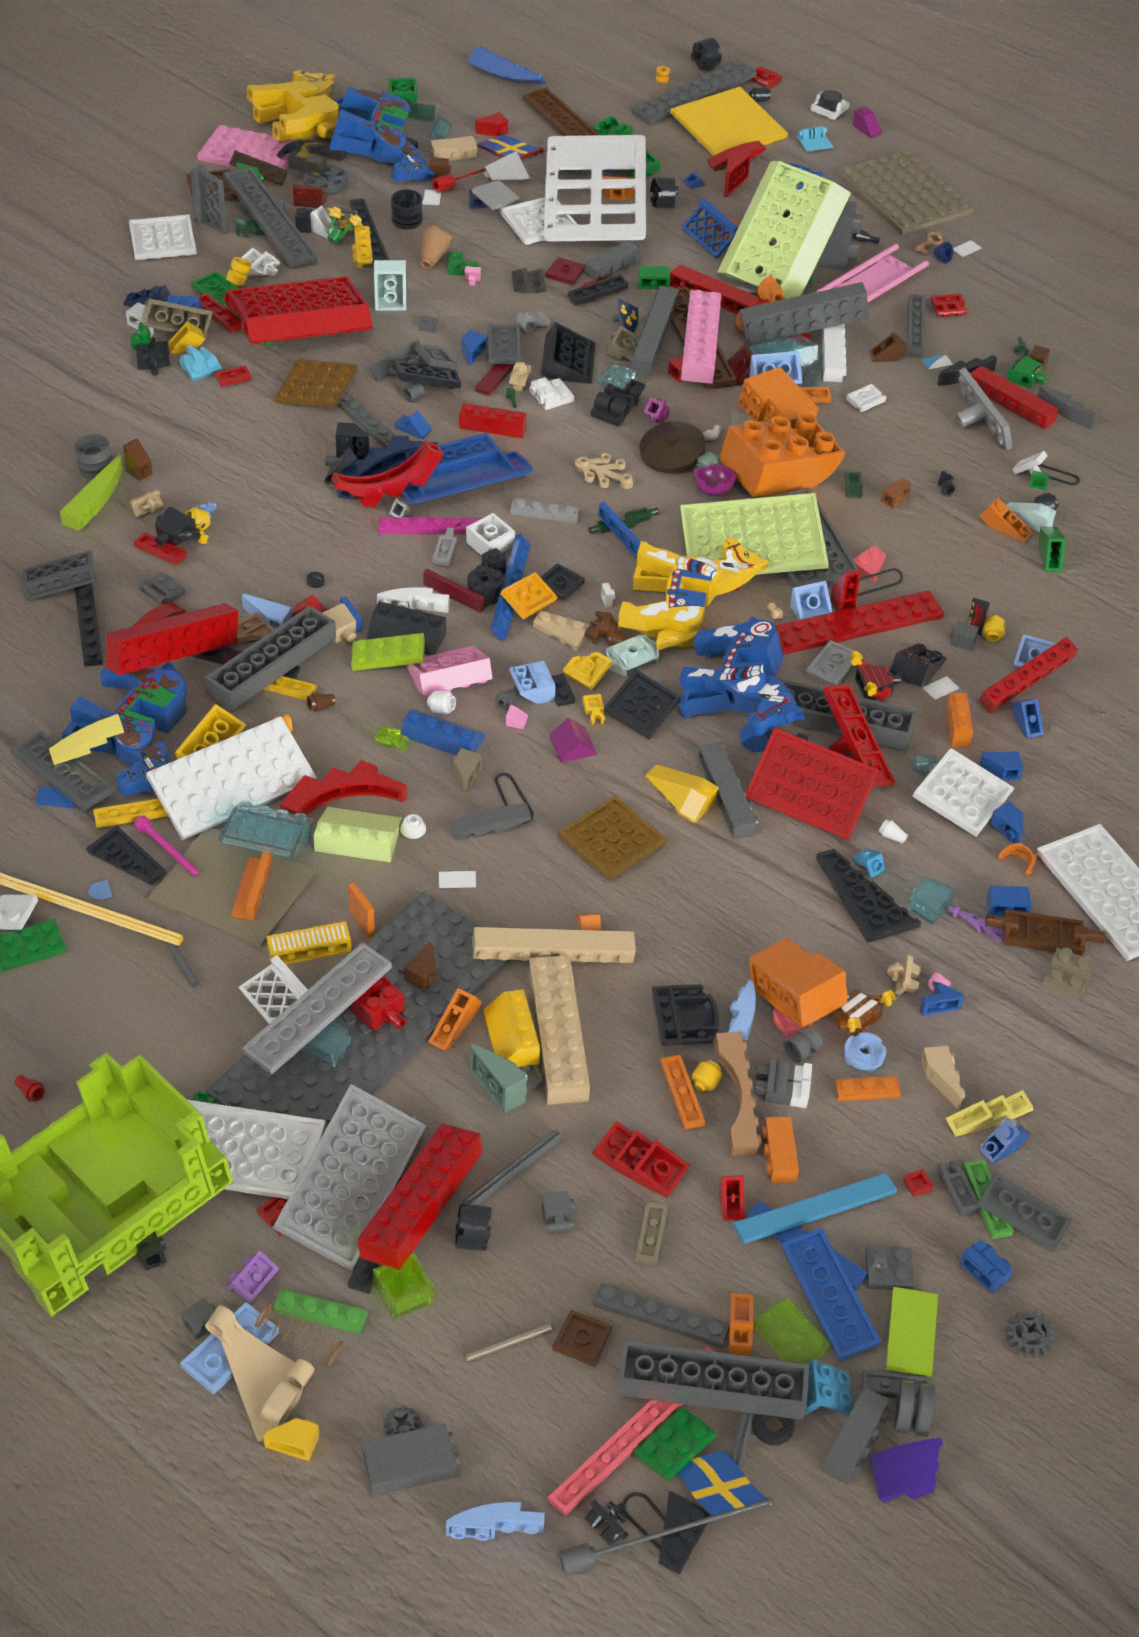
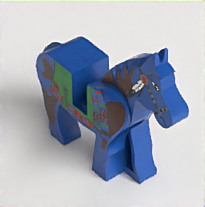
(379, 133)
(152, 704)

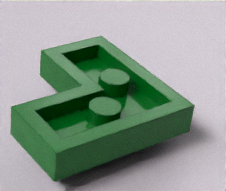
(456, 265)

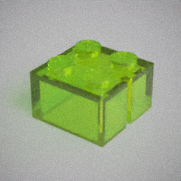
(403, 1288)

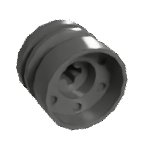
(92, 454)

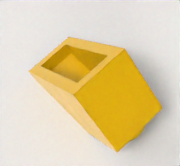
(184, 337)
(293, 1438)

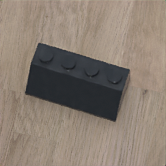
(394, 620)

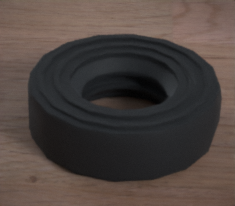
(773, 1437)

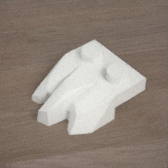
(261, 263)

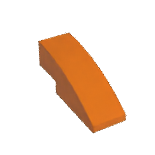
(740, 1324)

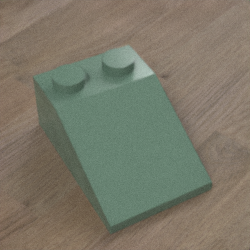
(499, 1078)

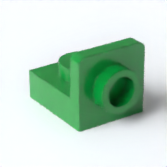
(141, 336)

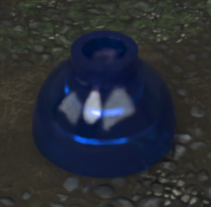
(944, 252)

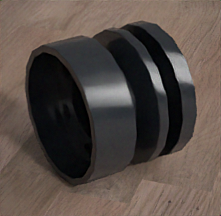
(406, 209)

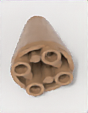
(433, 246)

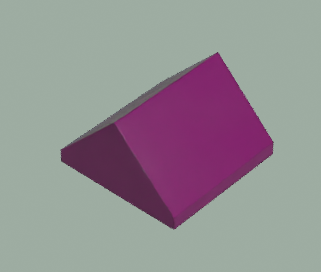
(572, 741)

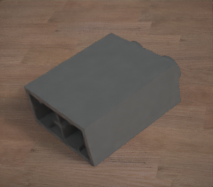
(840, 244)

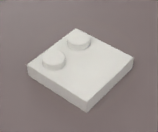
(15, 910)

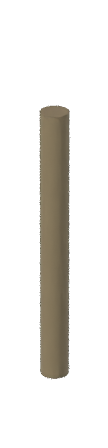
(507, 1342)

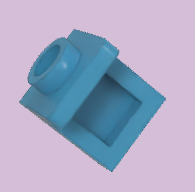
(871, 860)

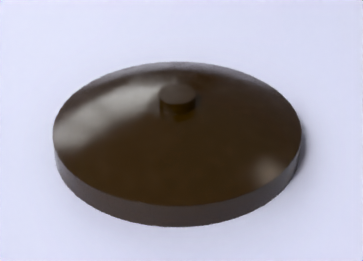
(672, 446)

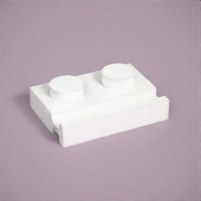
(866, 398)

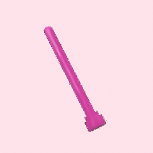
(144, 825)

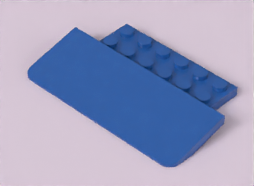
(466, 466)

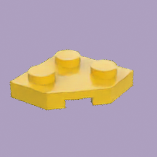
(587, 669)

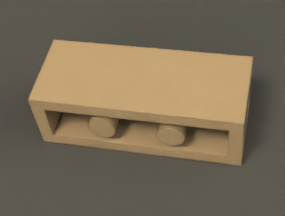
(454, 148)

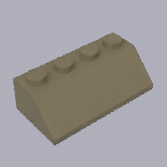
(173, 316)

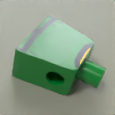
(1026, 372)

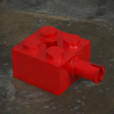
(379, 1005)

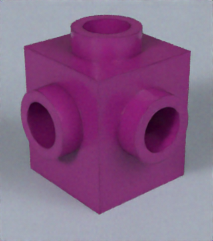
(657, 410)

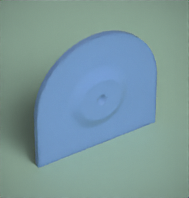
(100, 890)

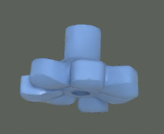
(209, 507)

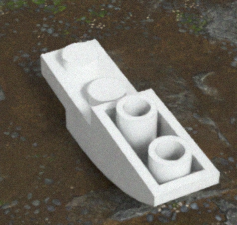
(416, 598)

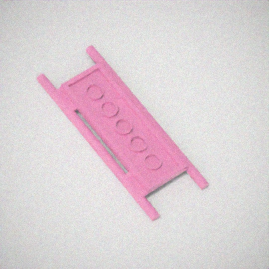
(879, 277)

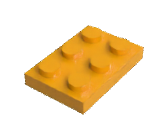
(529, 595)

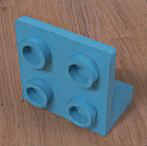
(828, 1388)

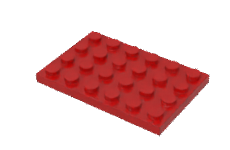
(811, 783)

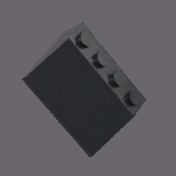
(568, 355)

